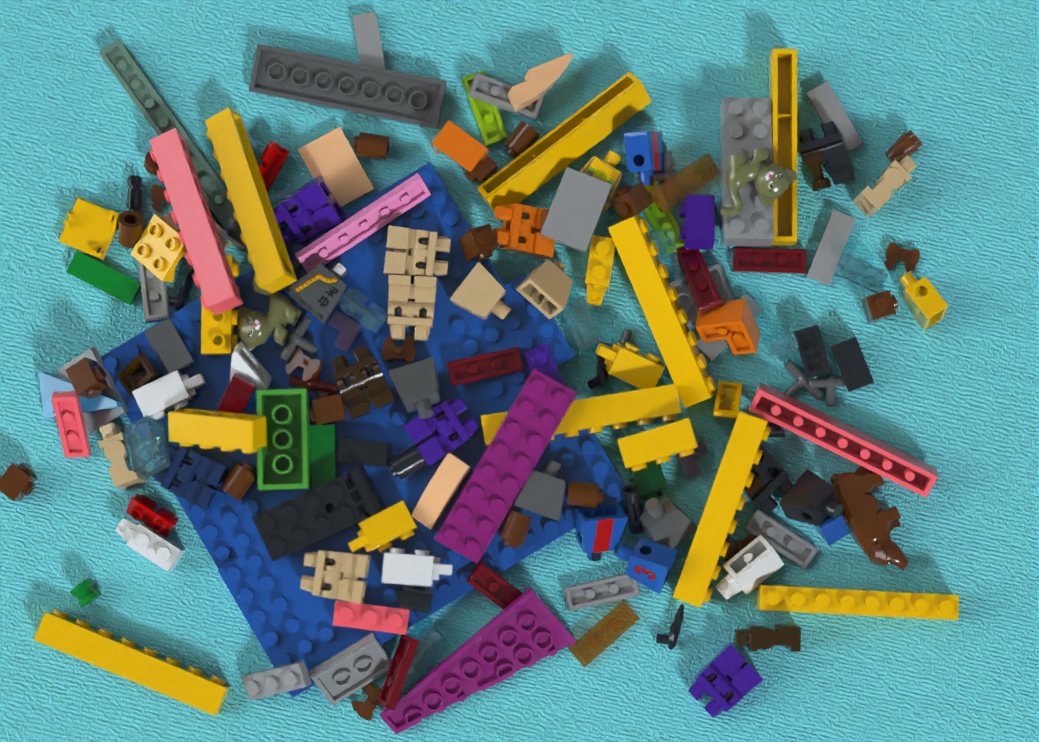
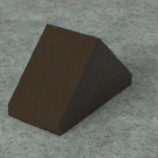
(139, 373)

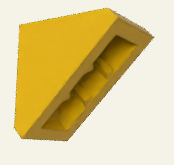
(727, 400)

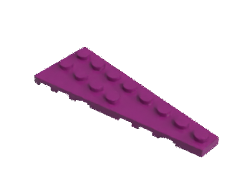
(503, 646)

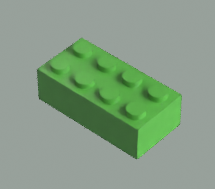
(286, 458)

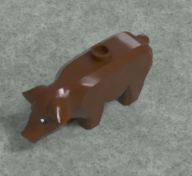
(865, 519)

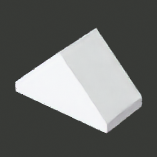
(248, 366)

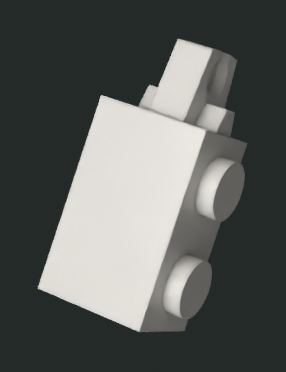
(167, 393)
(150, 544)
(749, 568)
(412, 569)

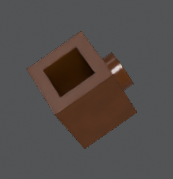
(482, 171)
(631, 200)
(478, 243)
(879, 306)
(87, 378)
(328, 409)
(17, 481)

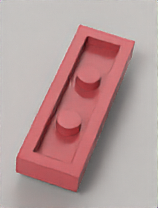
(71, 424)
(371, 617)

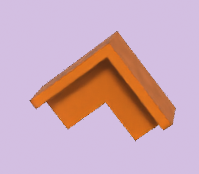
(459, 146)
(732, 323)

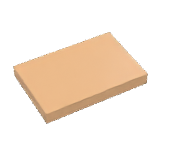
(338, 166)

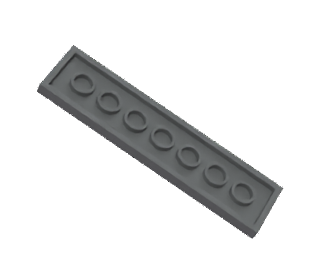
(347, 86)

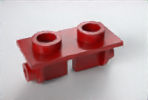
(273, 160)
(143, 508)

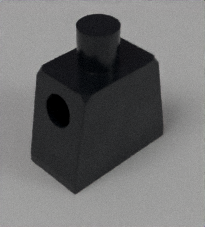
(811, 500)

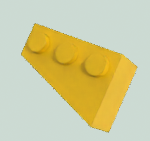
(658, 444)

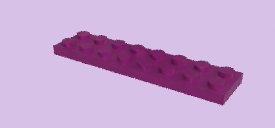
(505, 465)

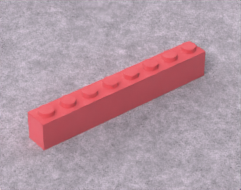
(195, 222)
(843, 439)

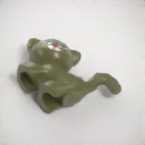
(768, 180)
(256, 327)

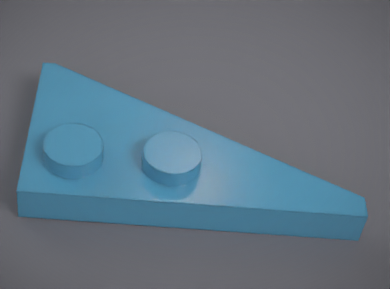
(51, 384)

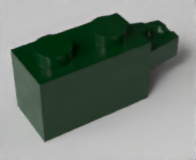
(648, 481)

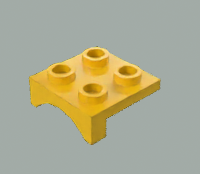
(90, 228)
(159, 248)

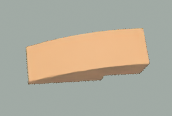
(538, 82)
(440, 491)

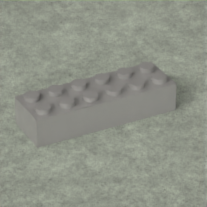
(744, 128)

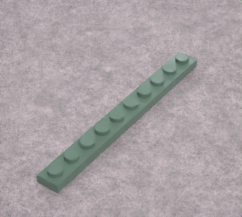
(162, 121)

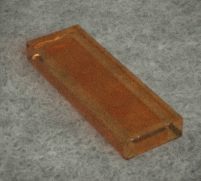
(684, 182)
(603, 633)

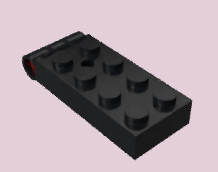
(305, 516)

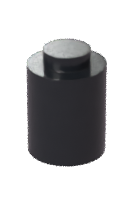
(406, 462)
(415, 598)

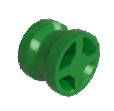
(85, 592)

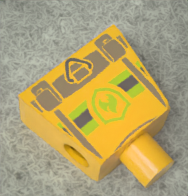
(606, 172)
(925, 309)

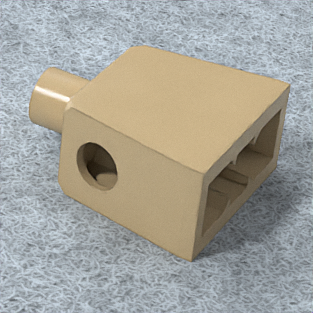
(547, 287)
(481, 294)

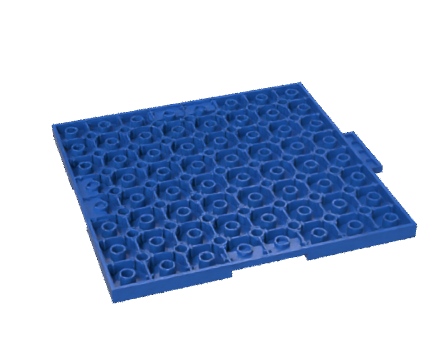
(282, 615)

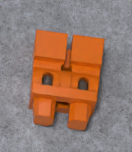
(522, 230)

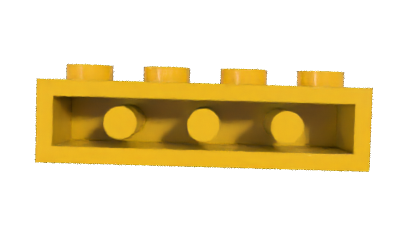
(219, 329)
(217, 429)

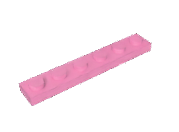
(363, 223)

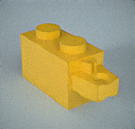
(599, 269)
(631, 365)
(384, 528)

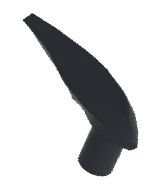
(183, 293)
(602, 374)
(675, 627)

